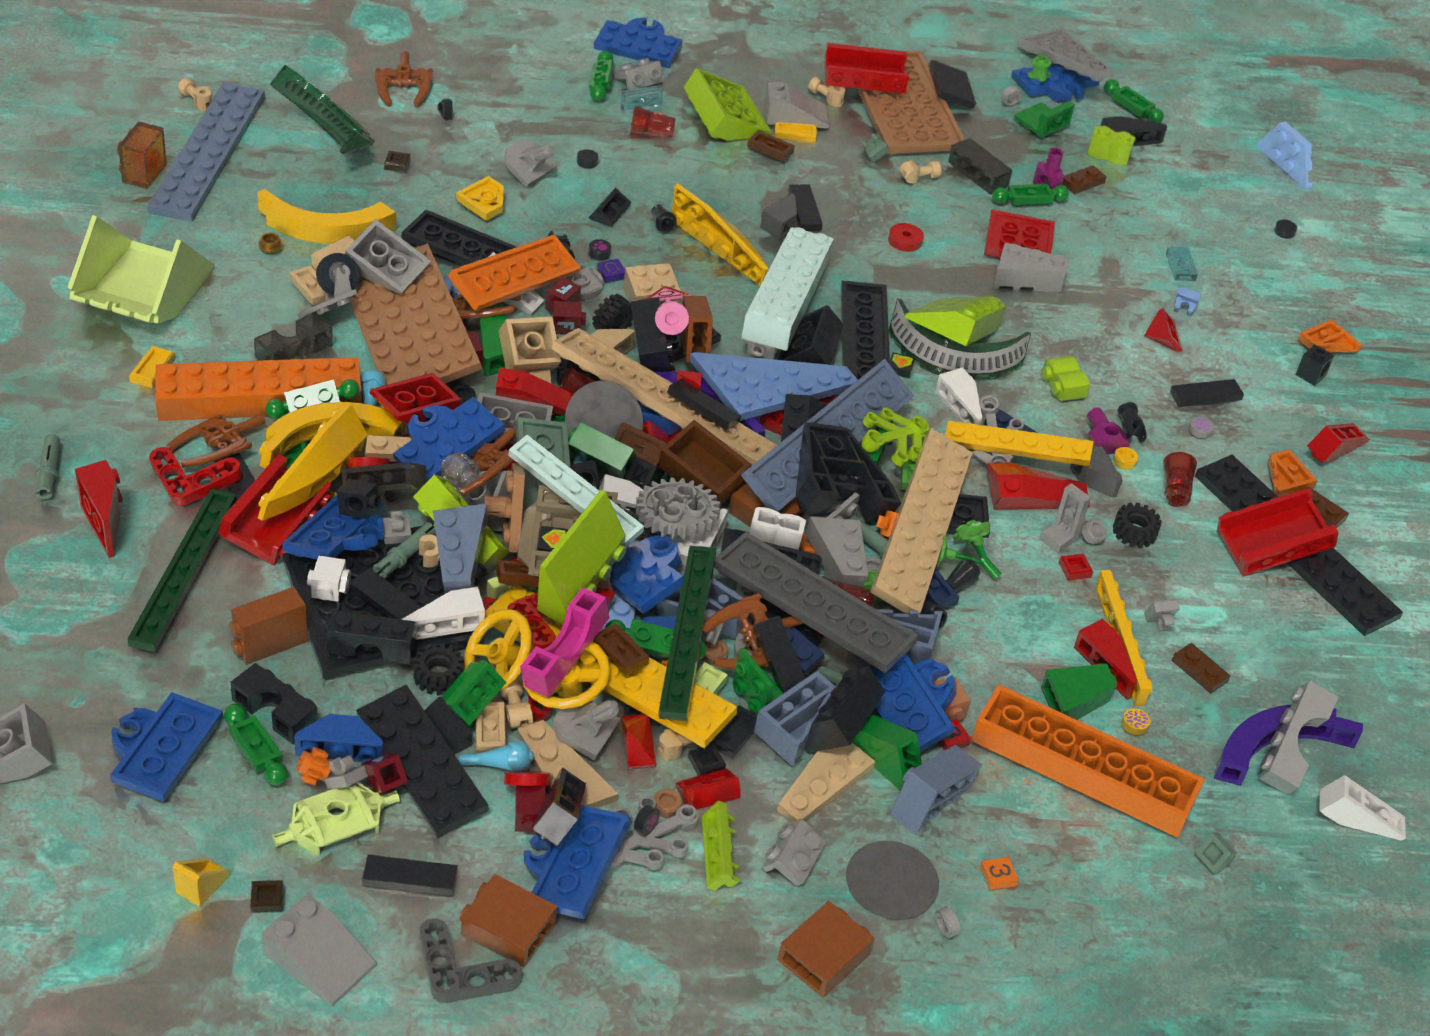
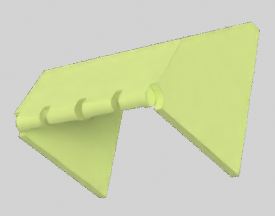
(135, 276)

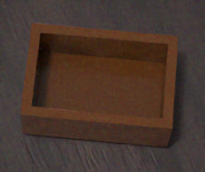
(705, 460)

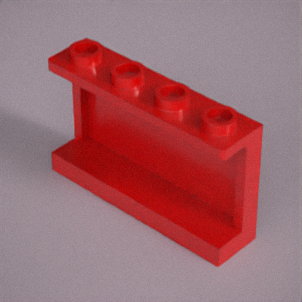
(865, 68)
(1275, 532)
(265, 537)

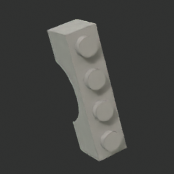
(1285, 765)

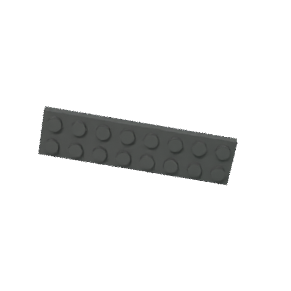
(816, 601)

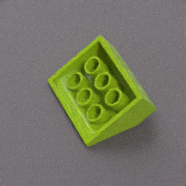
(724, 107)
(960, 318)
(581, 558)

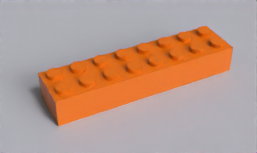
(242, 387)
(1087, 760)

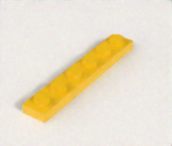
(1020, 443)
(1115, 616)

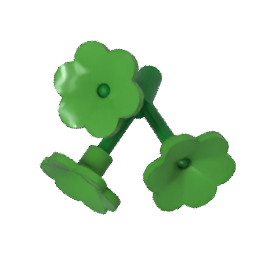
(973, 534)

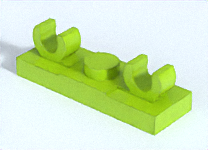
(718, 847)

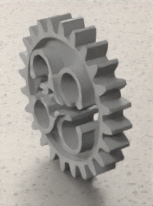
(676, 511)

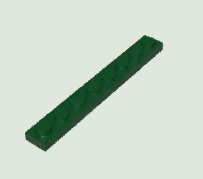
(181, 572)
(687, 634)

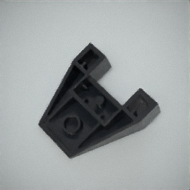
(835, 468)

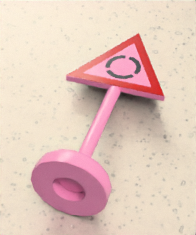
(670, 316)

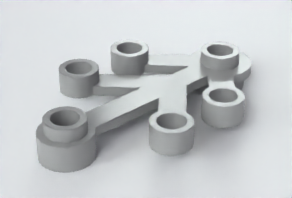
(992, 402)
(652, 842)

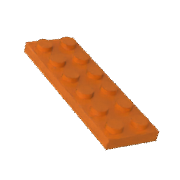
(514, 272)

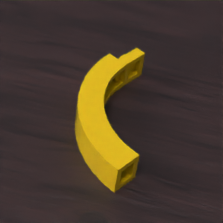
(321, 226)
(304, 423)

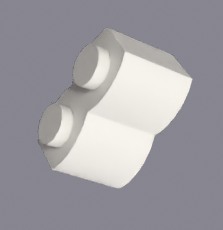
(777, 528)

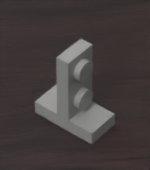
(1068, 521)

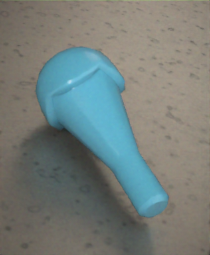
(369, 380)
(513, 757)

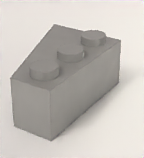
(1030, 268)
(840, 547)

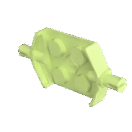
(315, 827)

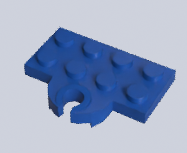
(638, 41)
(1058, 86)
(447, 433)
(330, 533)
(647, 572)
(915, 701)
(162, 744)
(577, 866)

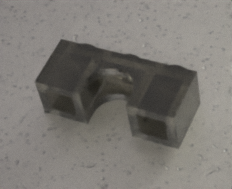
(312, 336)

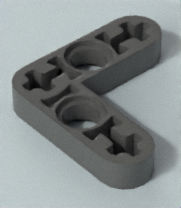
(458, 977)

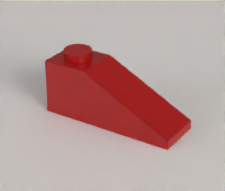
(527, 387)
(1336, 441)
(1103, 645)

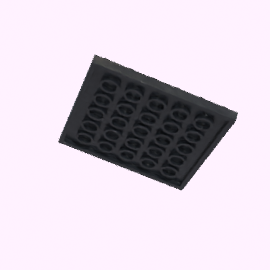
(412, 579)

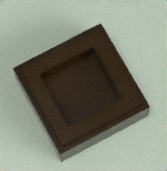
(397, 161)
(266, 896)

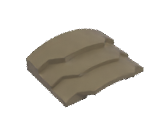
(552, 512)

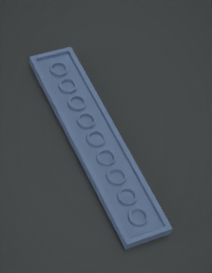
(206, 152)
(776, 473)

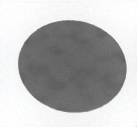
(603, 408)
(892, 879)

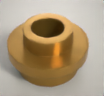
(270, 243)

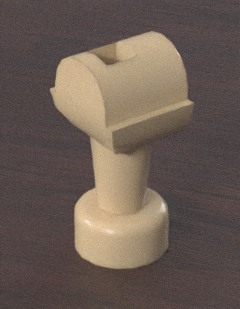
(834, 94)
(201, 95)
(912, 171)
(517, 712)
(671, 745)

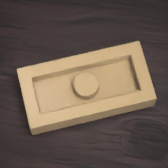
(307, 284)
(384, 446)
(490, 727)

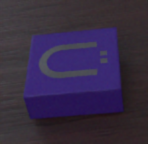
(611, 270)

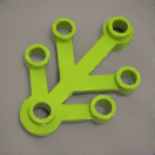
(915, 427)

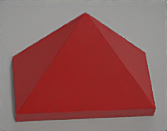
(1164, 331)
(638, 741)

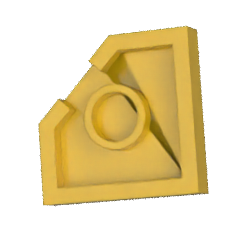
(483, 198)

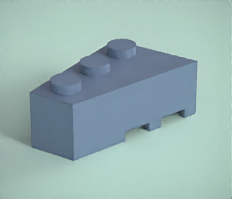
(459, 543)
(719, 597)
(924, 626)
(788, 719)
(932, 784)

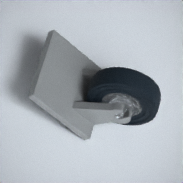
(338, 278)

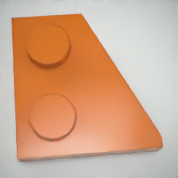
(1330, 337)
(1289, 473)

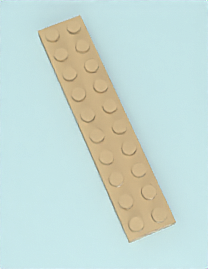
(651, 390)
(921, 523)

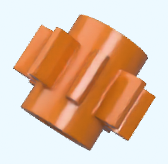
(886, 523)
(313, 766)

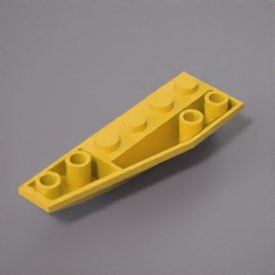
(717, 234)
(318, 463)

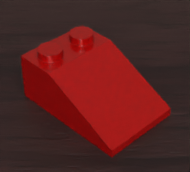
(411, 395)
(100, 501)

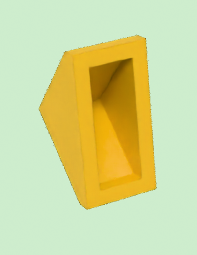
(198, 879)

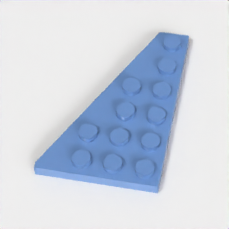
(760, 384)

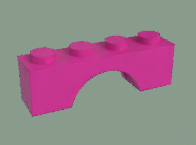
(583, 621)

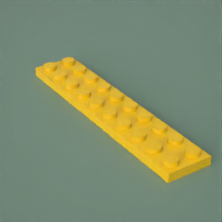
(643, 687)

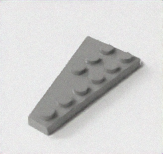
(1066, 52)

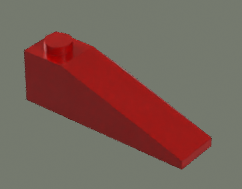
(1026, 488)

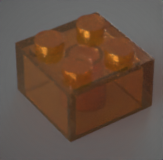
(142, 155)

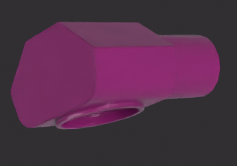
(1050, 171)
(1105, 433)

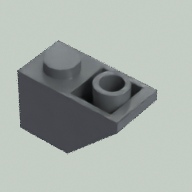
(780, 217)
(1100, 474)

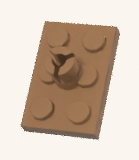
(509, 506)

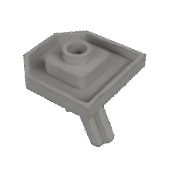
(529, 161)
(587, 726)

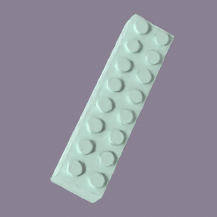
(787, 288)

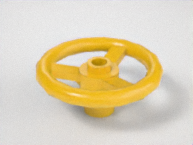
(502, 651)
(572, 684)

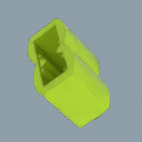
(1111, 145)
(1065, 378)

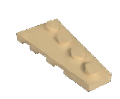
(553, 754)
(823, 780)

